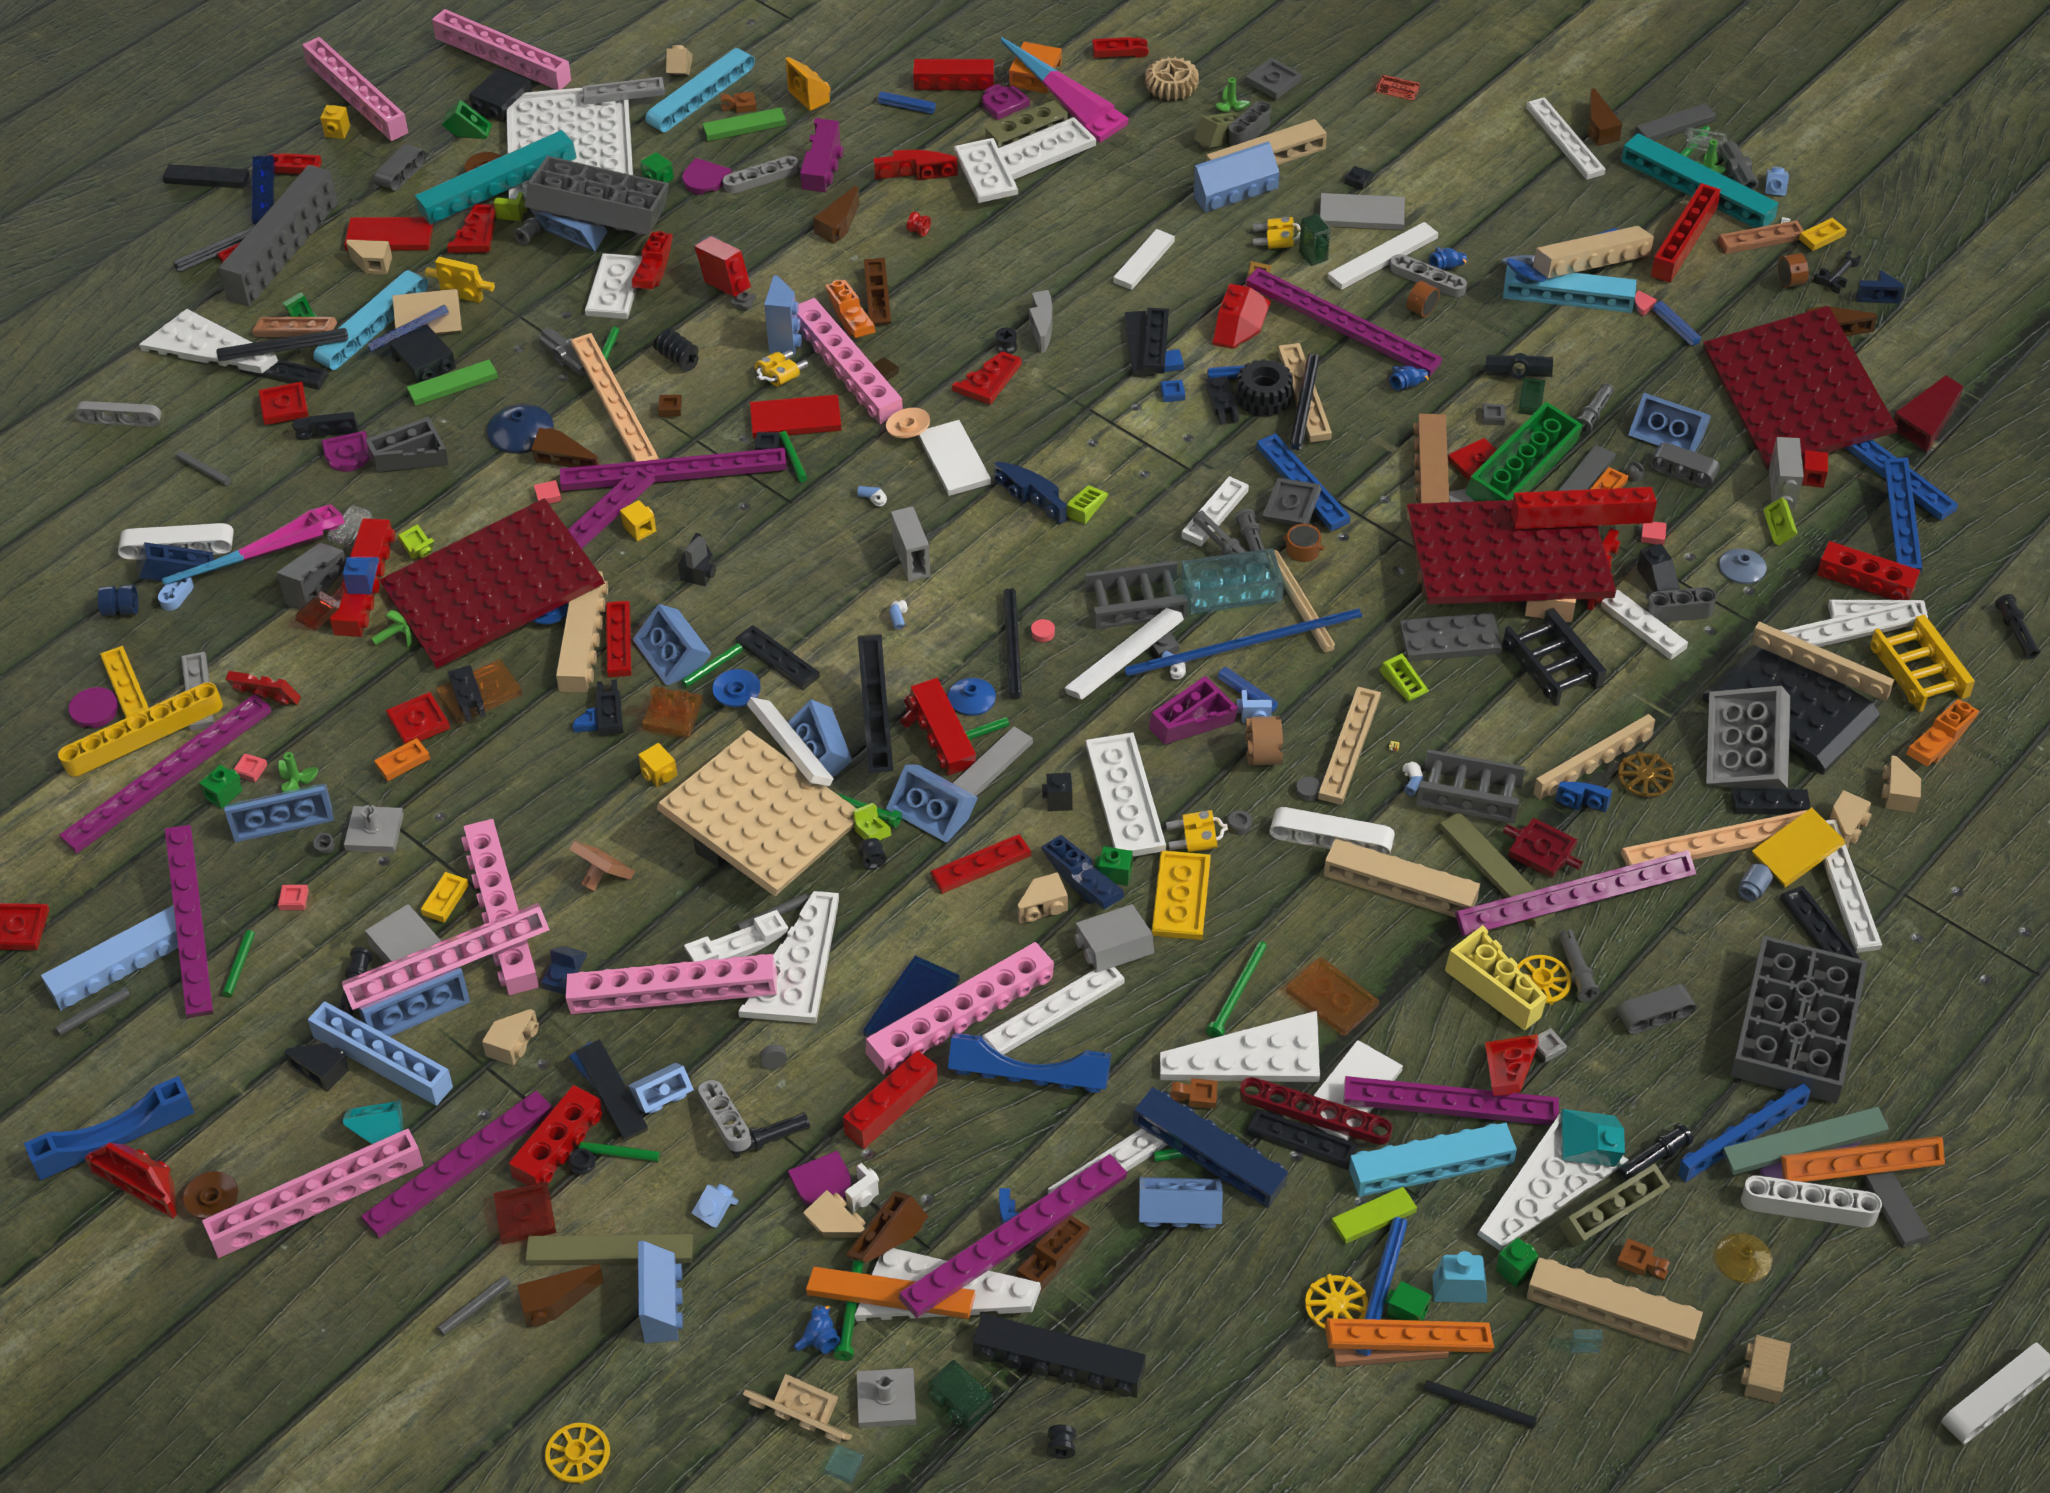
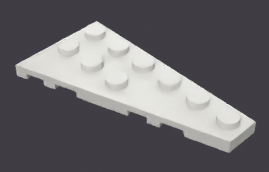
(198, 339)
(800, 965)
(1269, 1052)
(1541, 1190)
(992, 1289)

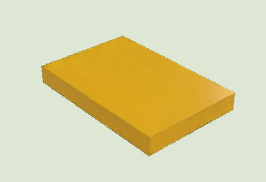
(1798, 847)

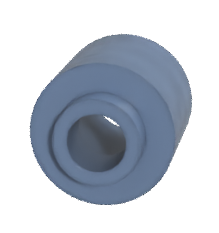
(1755, 882)

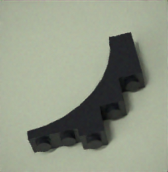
(875, 703)

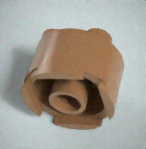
(1264, 740)

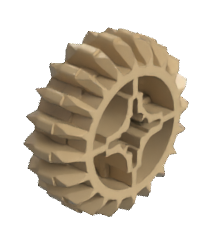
(1171, 78)

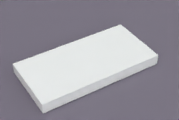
(985, 170)
(612, 287)
(954, 458)
(1359, 1062)

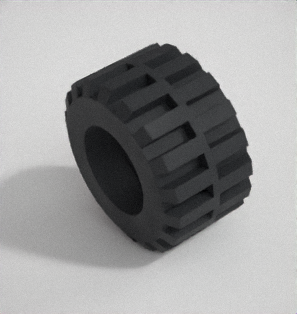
(1264, 387)

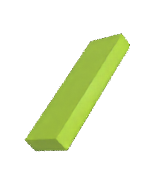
(1373, 1215)

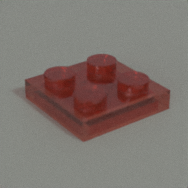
(524, 1212)

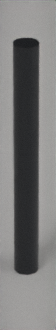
(1480, 1404)

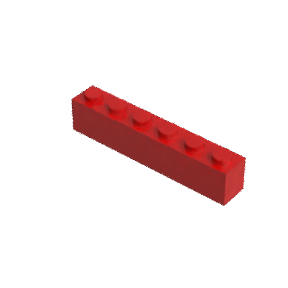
(1685, 233)
(1583, 507)
(353, 613)

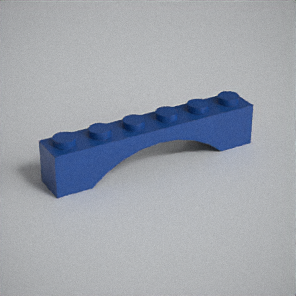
(974, 1054)
(62, 1150)

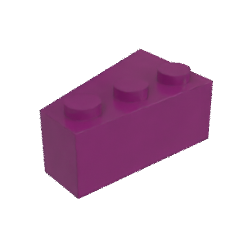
(823, 156)
(1193, 712)

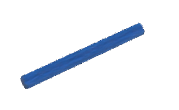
(1385, 1273)

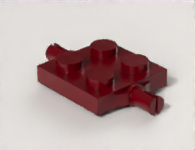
(1542, 847)

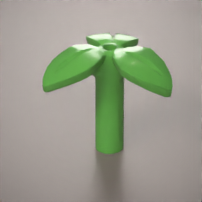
(1229, 98)
(1711, 158)
(399, 625)
(289, 771)

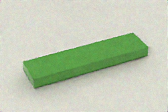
(744, 124)
(452, 382)

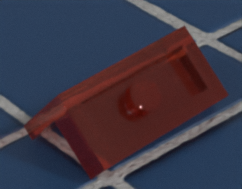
(319, 609)

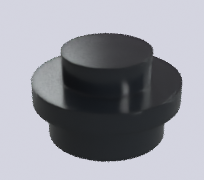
(582, 1161)

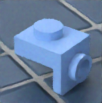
(1776, 181)
(1253, 708)
(714, 1204)

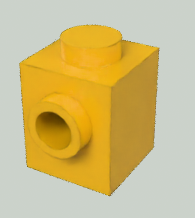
(335, 121)
(638, 520)
(657, 765)

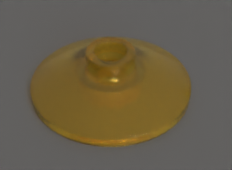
(1740, 1266)

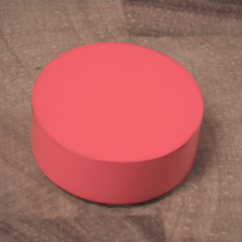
(1042, 630)

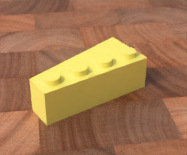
(1495, 978)

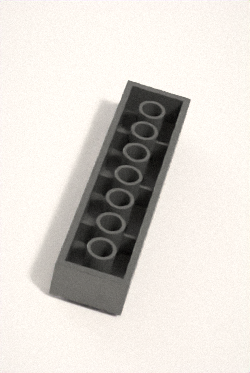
(278, 235)

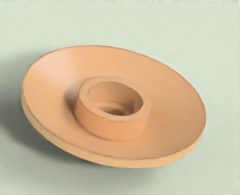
(908, 423)

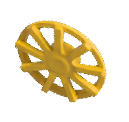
(1544, 977)
(1335, 1302)
(577, 1453)

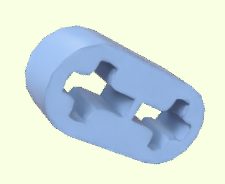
(175, 591)

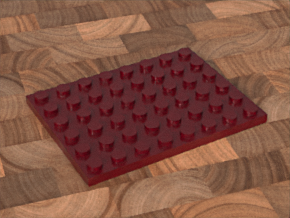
(1799, 383)
(1478, 556)
(491, 582)

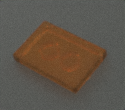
(495, 686)
(1332, 995)

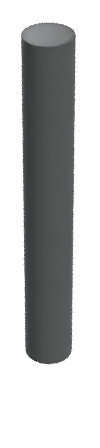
(218, 476)
(782, 908)
(92, 1011)
(474, 1305)

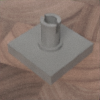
(373, 829)
(886, 1398)

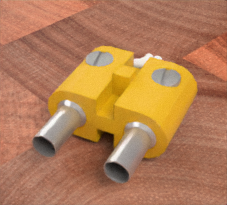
(1279, 233)
(778, 369)
(1199, 831)

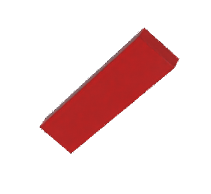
(618, 639)
(980, 863)

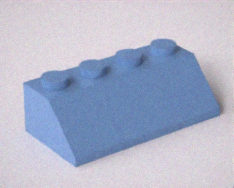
(1235, 177)
(279, 812)
(416, 1003)

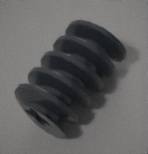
(677, 349)

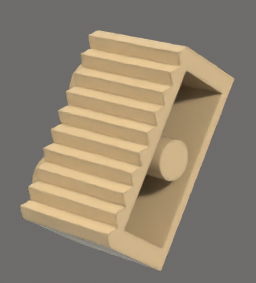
(1766, 1369)

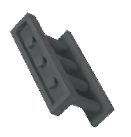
(1138, 611)
(1469, 801)

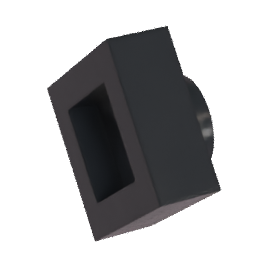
(1358, 177)
(767, 440)

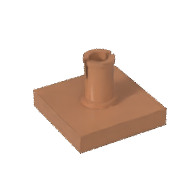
(601, 863)

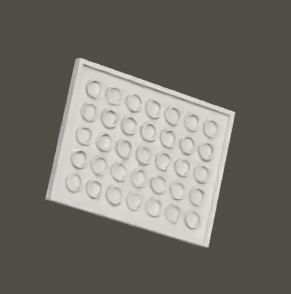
(597, 129)

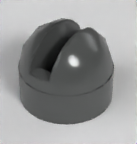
(1635, 472)
(325, 839)

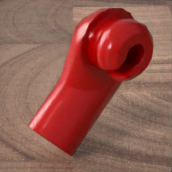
(911, 716)

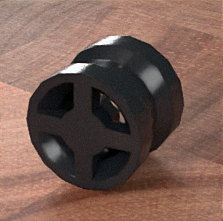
(1006, 340)
(872, 853)
(1061, 1441)

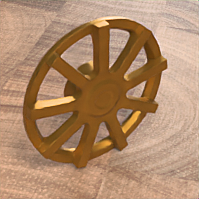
(1646, 774)

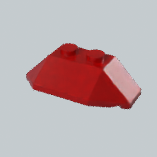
(1240, 316)
(136, 1175)

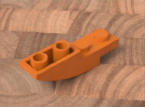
(848, 309)
(1943, 734)

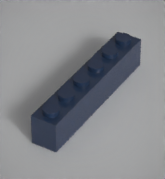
(1210, 1147)

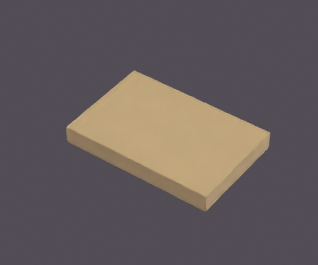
(411, 306)

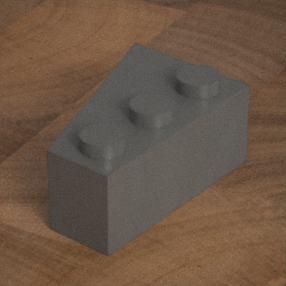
(407, 447)
(310, 574)

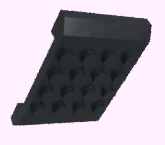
(1823, 711)

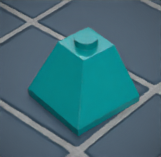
(375, 1121)
(1591, 1138)

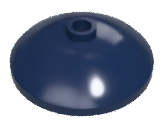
(516, 427)

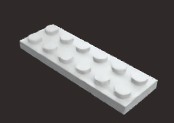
(1046, 147)
(1125, 794)

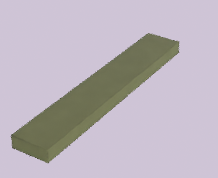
(1488, 860)
(603, 1248)

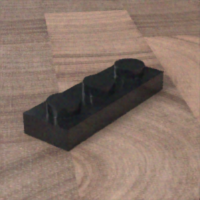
(1770, 801)

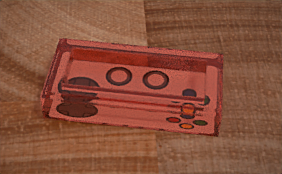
(1398, 87)

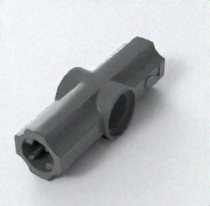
(1738, 165)
(561, 350)

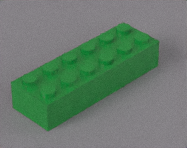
(1525, 456)

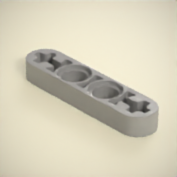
(783, 168)
(1450, 284)
(143, 414)
(724, 1115)

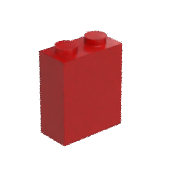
(722, 266)

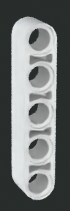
(204, 537)
(1322, 830)
(1824, 1198)
(1998, 1394)

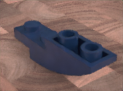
(1027, 486)
(1080, 874)

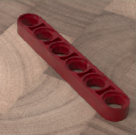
(1317, 1106)

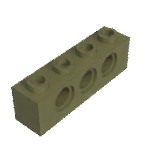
(1026, 123)
(1614, 1205)

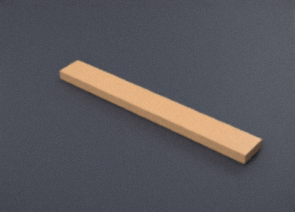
(613, 398)
(1712, 841)

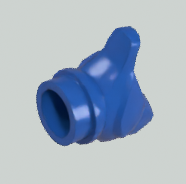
(1447, 258)
(1407, 377)
(819, 1332)

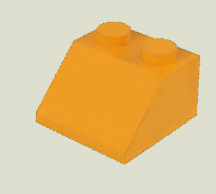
(806, 85)

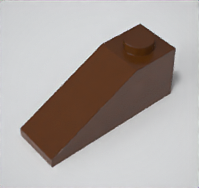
(1602, 122)
(836, 219)
(1852, 321)
(559, 449)
(893, 1225)
(553, 1295)

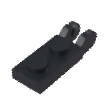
(1222, 398)
(325, 425)
(466, 691)
(609, 709)

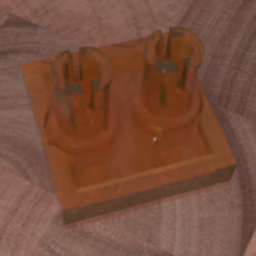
(672, 711)

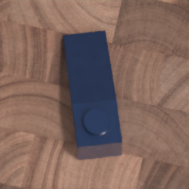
(161, 561)

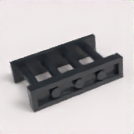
(1565, 640)

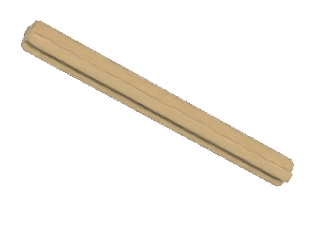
(1303, 605)

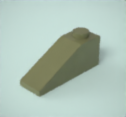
(1214, 129)

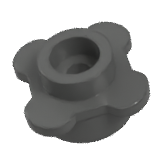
(744, 301)

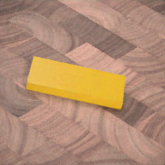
(1181, 895)

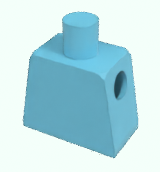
(1460, 1279)

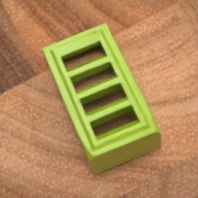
(1083, 514)
(1393, 677)

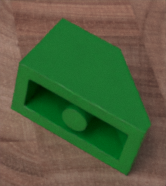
(466, 122)

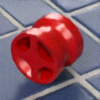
(918, 224)

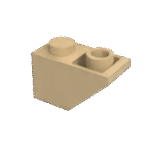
(678, 61)
(370, 256)
(1901, 787)
(1851, 814)
(1043, 898)
(509, 1036)
(832, 1218)

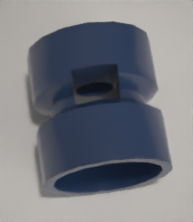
(118, 600)

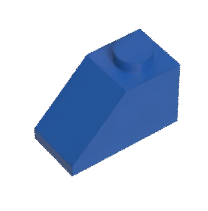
(360, 574)

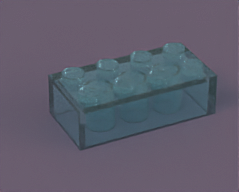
(1232, 581)

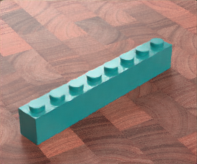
(1687, 176)
(492, 177)

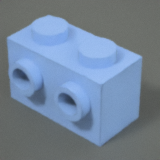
(660, 1088)

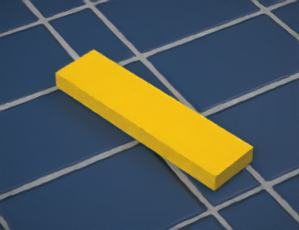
(124, 681)

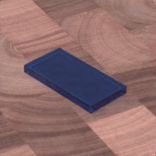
(916, 987)

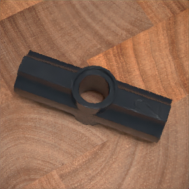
(1534, 365)

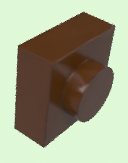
(670, 405)

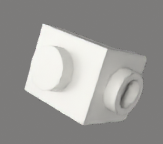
(864, 1190)

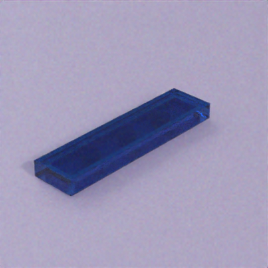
(262, 186)
(408, 327)

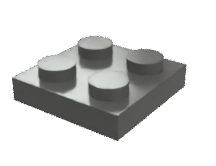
(1273, 78)
(1292, 502)

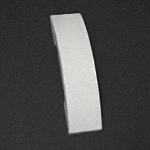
(740, 943)

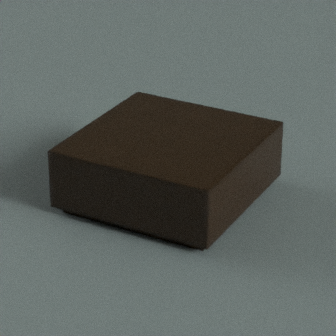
(886, 368)

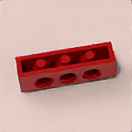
(1868, 572)
(558, 1124)

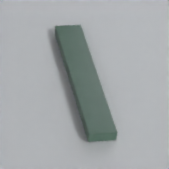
(1809, 1138)

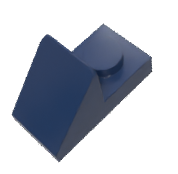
(1883, 290)
(564, 962)

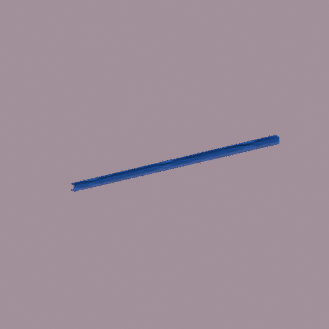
(1242, 642)

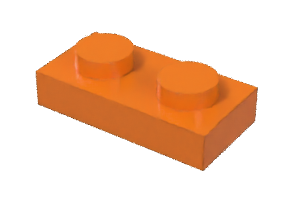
(402, 759)

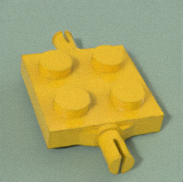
(460, 276)

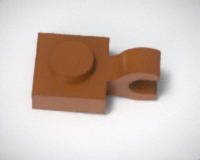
(741, 102)
(1199, 1093)
(1639, 1258)

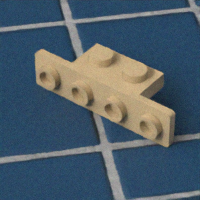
(804, 1403)

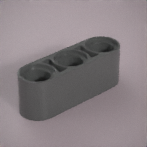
(1250, 123)
(400, 167)
(1685, 465)
(1682, 604)
(1656, 1009)

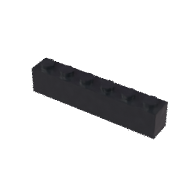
(1059, 1355)

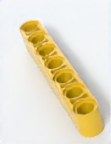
(140, 729)

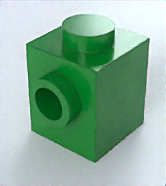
(657, 168)
(221, 786)
(1115, 864)
(1517, 1262)
(1407, 1303)

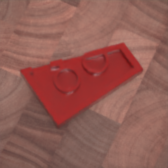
(477, 231)
(989, 380)
(263, 688)
(1510, 1063)

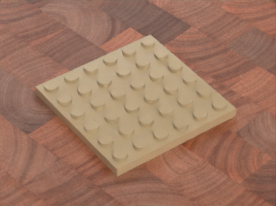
(759, 812)

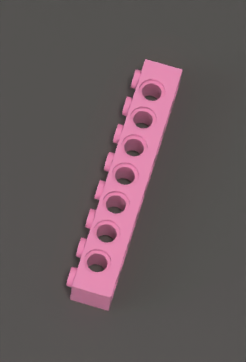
(502, 49)
(355, 89)
(848, 361)
(499, 900)
(445, 956)
(671, 984)
(990, 984)
(313, 1193)

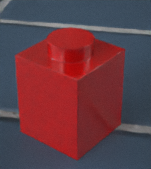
(1814, 468)

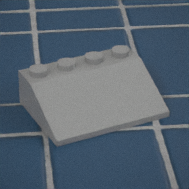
(1748, 738)

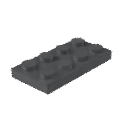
(1450, 637)

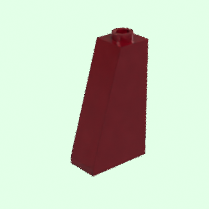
(1927, 413)

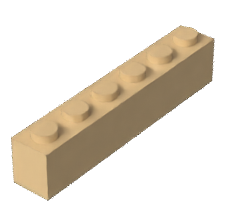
(1286, 143)
(1593, 251)
(580, 640)
(1400, 878)
(1614, 1305)

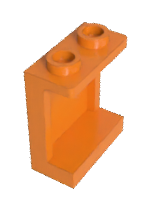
(1023, 78)

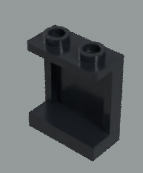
(498, 93)
(423, 353)

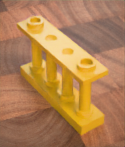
(1932, 646)

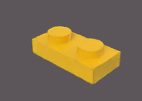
(1822, 234)
(444, 897)

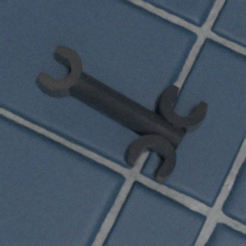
(1835, 279)

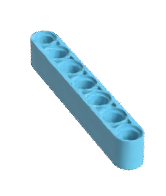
(700, 90)
(369, 321)

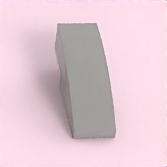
(1041, 318)

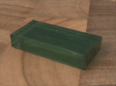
(1531, 396)

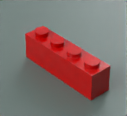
(953, 74)
(942, 726)
(890, 1099)

